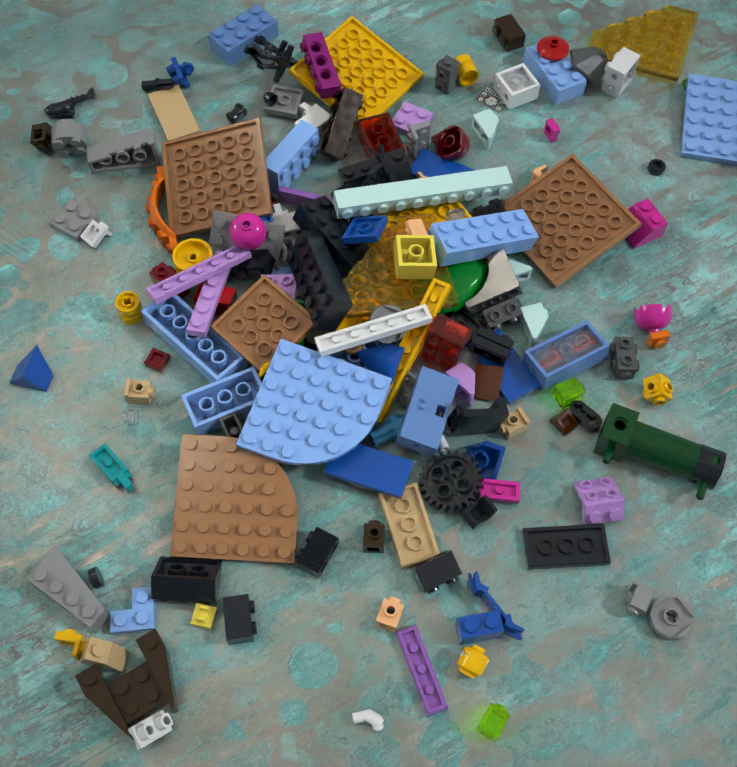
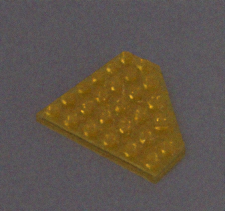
(657, 36)
(374, 278)

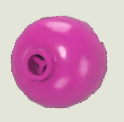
(247, 231)
(653, 317)

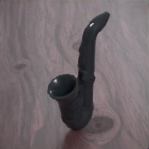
(66, 107)

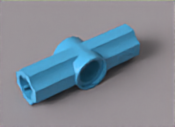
(386, 431)

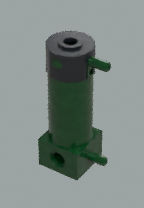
(655, 447)

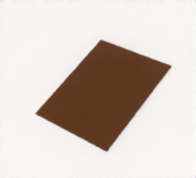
(487, 381)

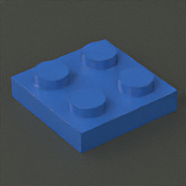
(365, 229)

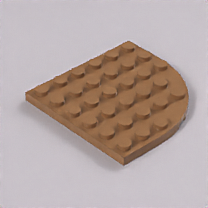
(232, 504)

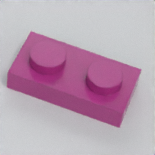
(501, 490)

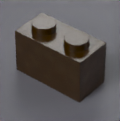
(508, 32)

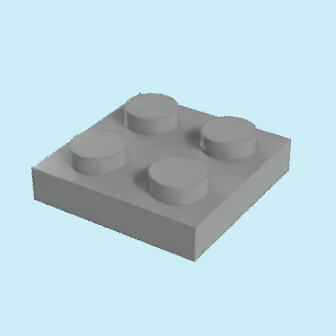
(287, 102)
(73, 219)

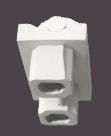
(151, 729)

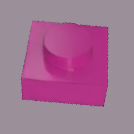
(551, 130)

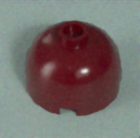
(453, 143)

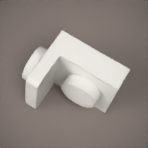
(95, 232)

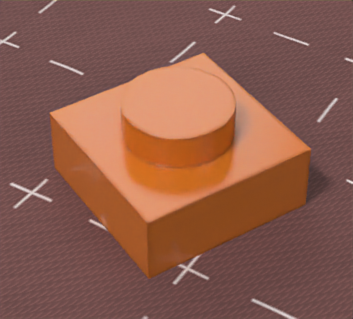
(658, 339)

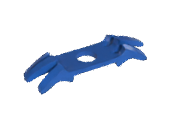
(481, 590)

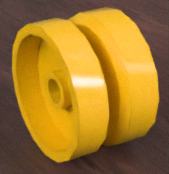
(190, 253)

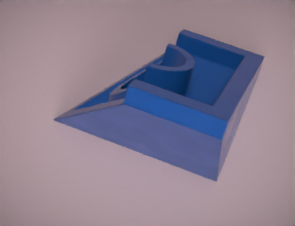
(382, 359)
(33, 372)
(488, 456)

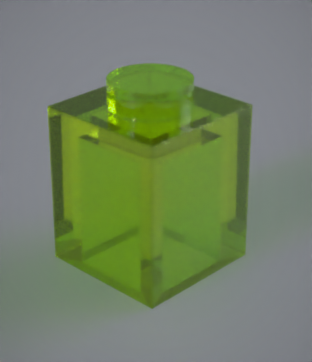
(568, 392)
(493, 721)

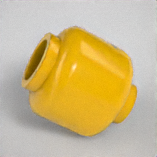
(472, 661)

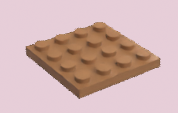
(260, 321)

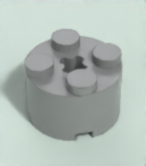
(69, 138)

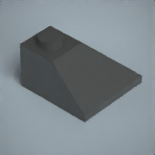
(589, 62)

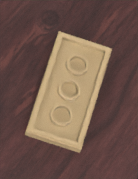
(173, 113)
(409, 526)

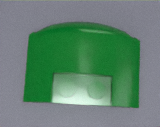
(467, 281)

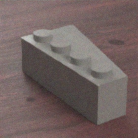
(124, 152)
(65, 587)

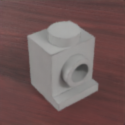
(638, 599)

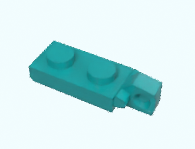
(112, 467)

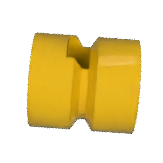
(467, 72)
(129, 307)

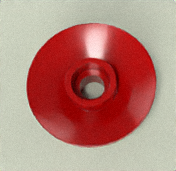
(553, 48)

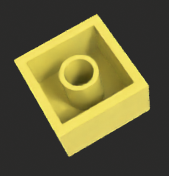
(414, 257)

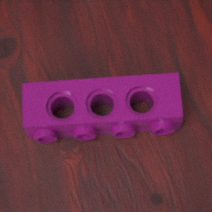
(320, 65)

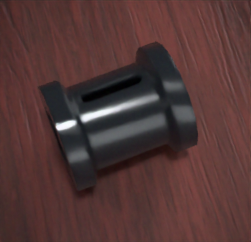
(236, 113)

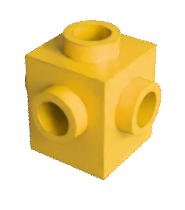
(657, 389)

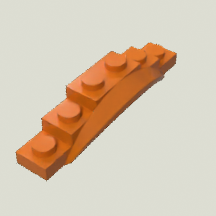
(155, 221)

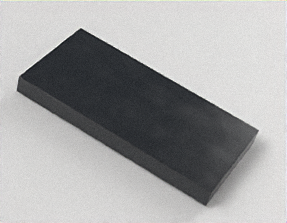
(566, 546)

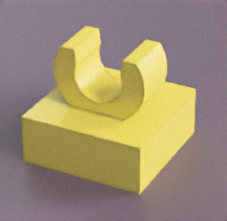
(204, 616)

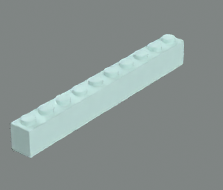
(421, 192)

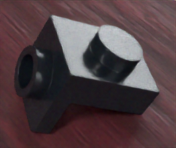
(479, 512)

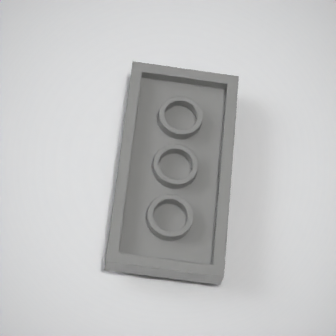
(221, 237)

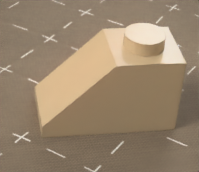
(104, 654)

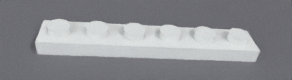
(373, 330)

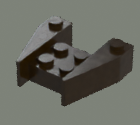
(137, 691)

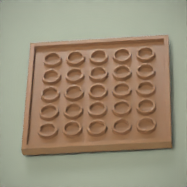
(215, 172)
(573, 219)

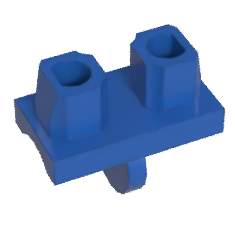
(180, 72)

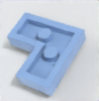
(138, 618)

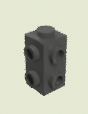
(447, 74)
(500, 313)
(623, 357)

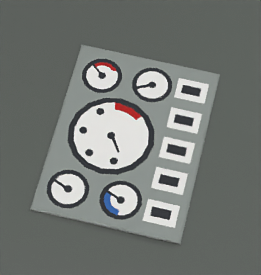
(490, 99)

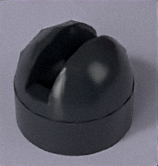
(270, 98)

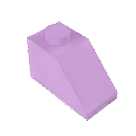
(466, 385)

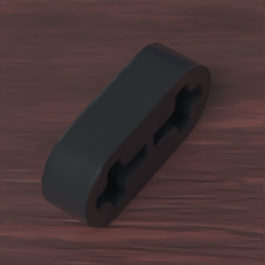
(585, 416)

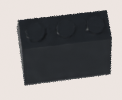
(186, 579)

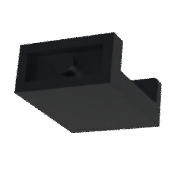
(477, 420)

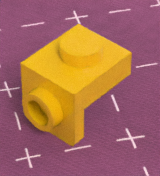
(71, 638)

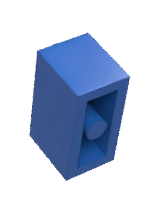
(479, 627)

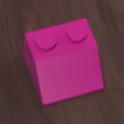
(652, 224)

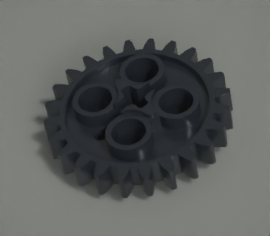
(469, 474)

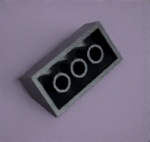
(358, 172)

